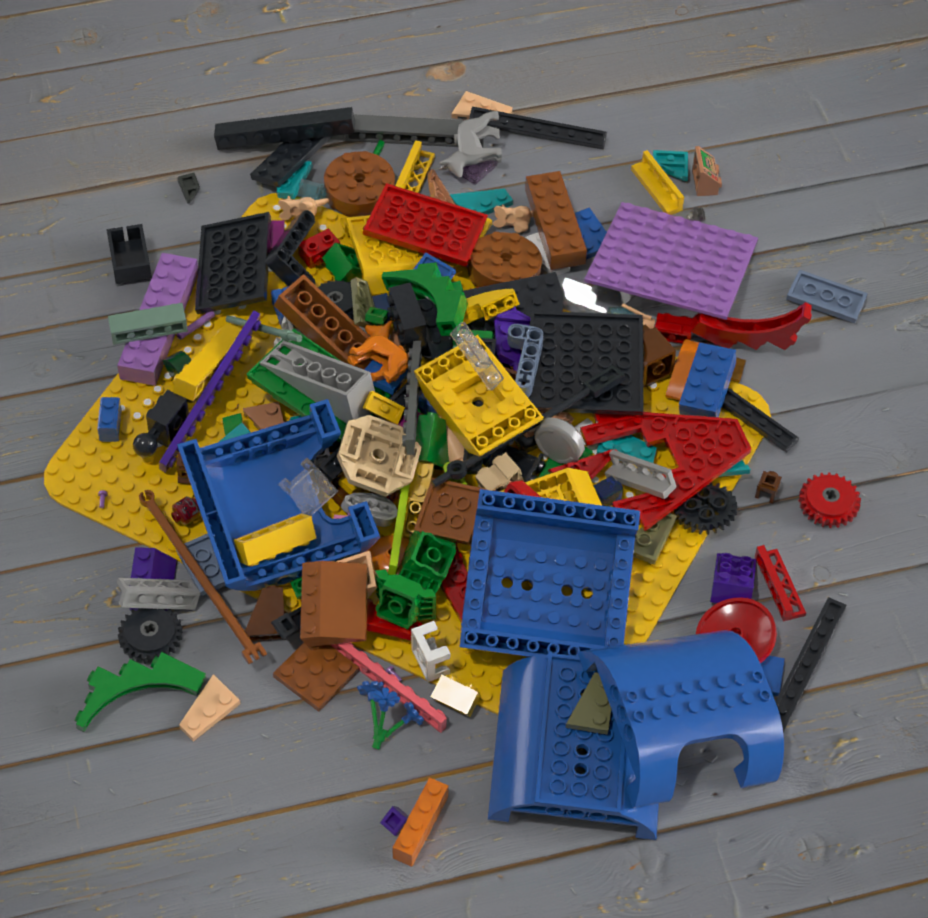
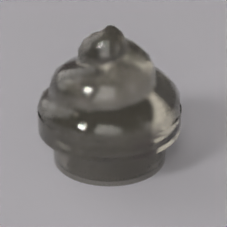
(697, 214)

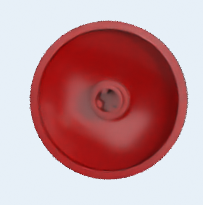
(746, 619)

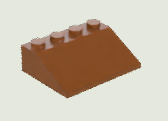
(333, 603)

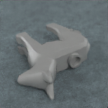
(469, 147)

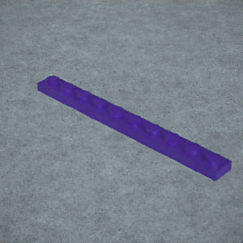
(207, 396)

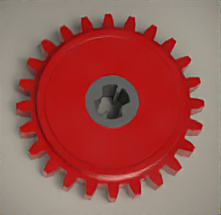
(829, 500)

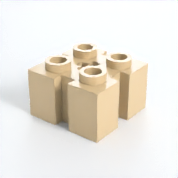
(499, 474)

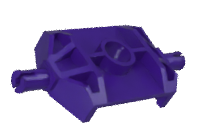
(501, 323)

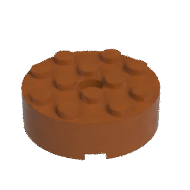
(356, 182)
(503, 258)

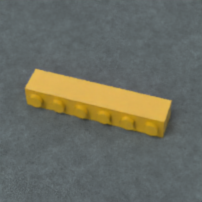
(199, 371)

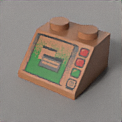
(705, 173)

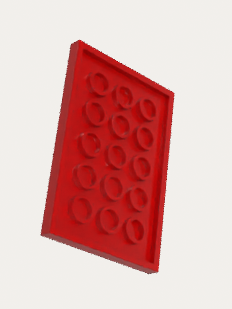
(425, 224)

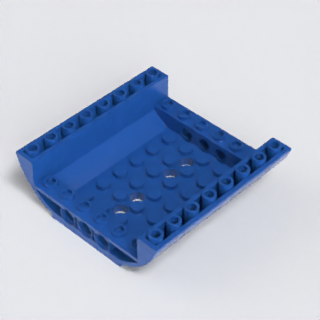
(552, 548)
(539, 756)

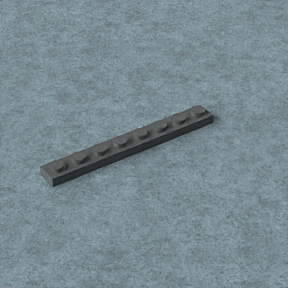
(411, 402)

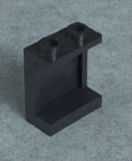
(528, 464)

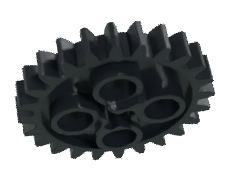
(708, 509)

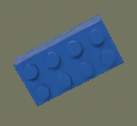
(707, 381)

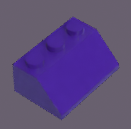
(152, 564)

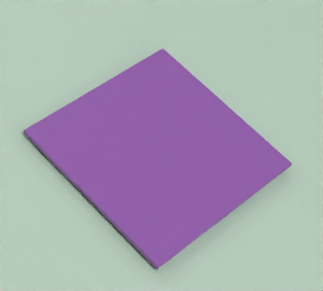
(672, 260)

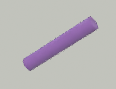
(196, 324)

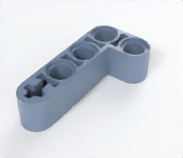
(522, 338)

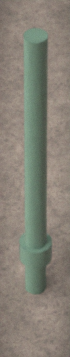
(287, 335)

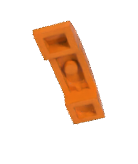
(681, 369)

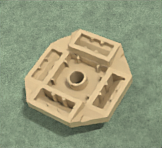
(376, 437)

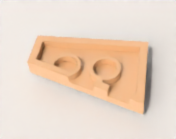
(469, 99)
(208, 709)

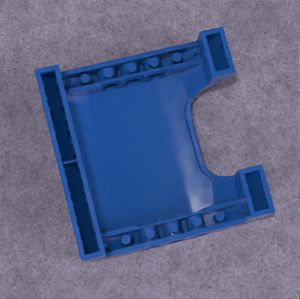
(241, 494)
(685, 695)

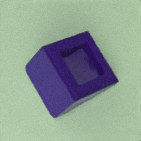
(394, 820)

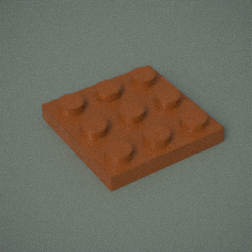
(449, 511)
(316, 673)

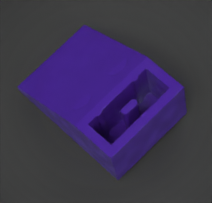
(732, 577)

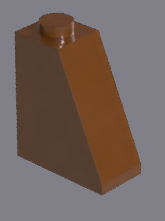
(267, 609)

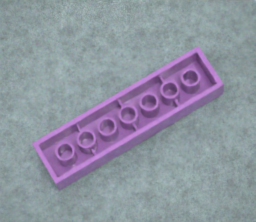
(169, 285)

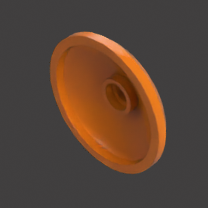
(381, 552)

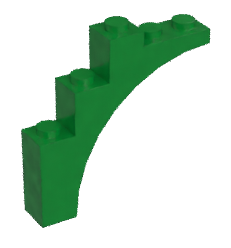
(428, 282)
(108, 687)

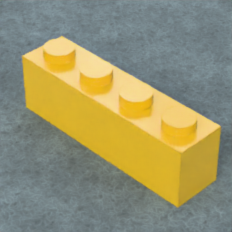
(275, 539)

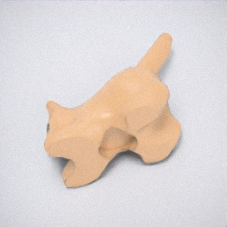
(293, 208)
(517, 217)

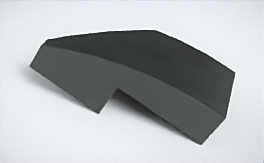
(189, 186)

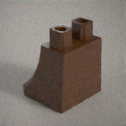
(657, 356)

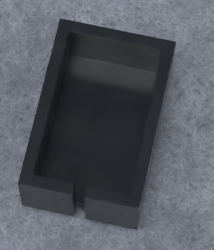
(129, 257)
(406, 316)

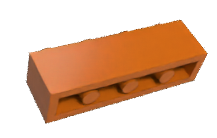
(420, 822)

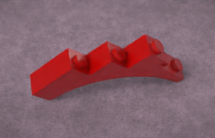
(752, 332)

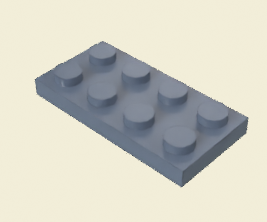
(827, 296)

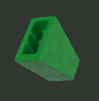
(432, 437)

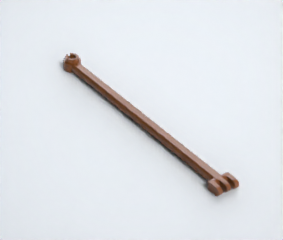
(250, 648)

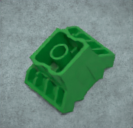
(427, 560)
(403, 600)

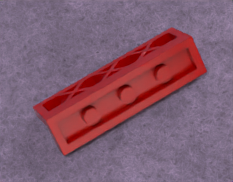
(776, 586)

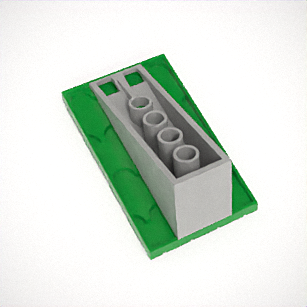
(308, 374)

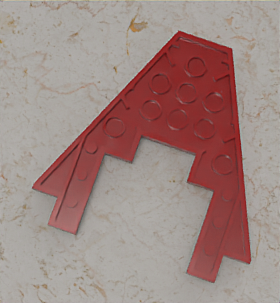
(698, 444)

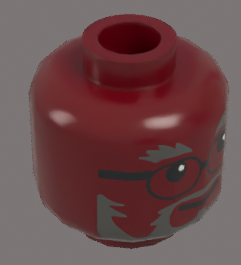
(185, 511)

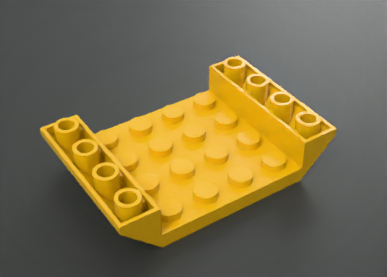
(377, 255)

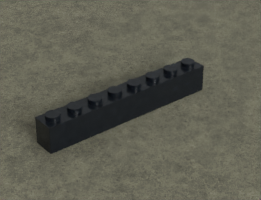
(284, 128)

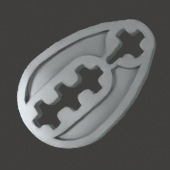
(381, 508)

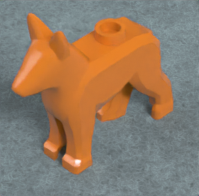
(383, 351)

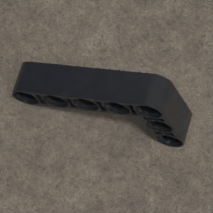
(280, 257)

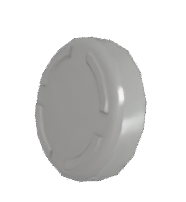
(559, 440)

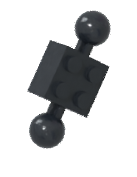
(163, 423)

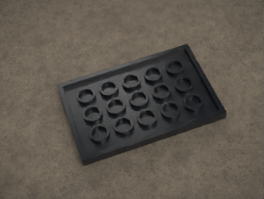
(233, 263)

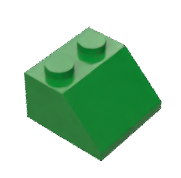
(342, 263)

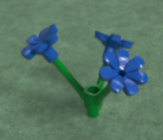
(378, 694)

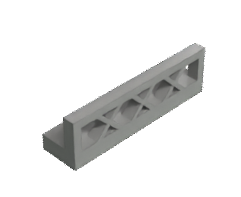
(645, 477)
(160, 594)

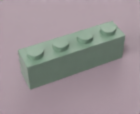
(147, 323)

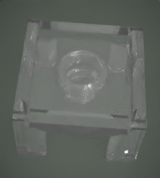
(309, 488)

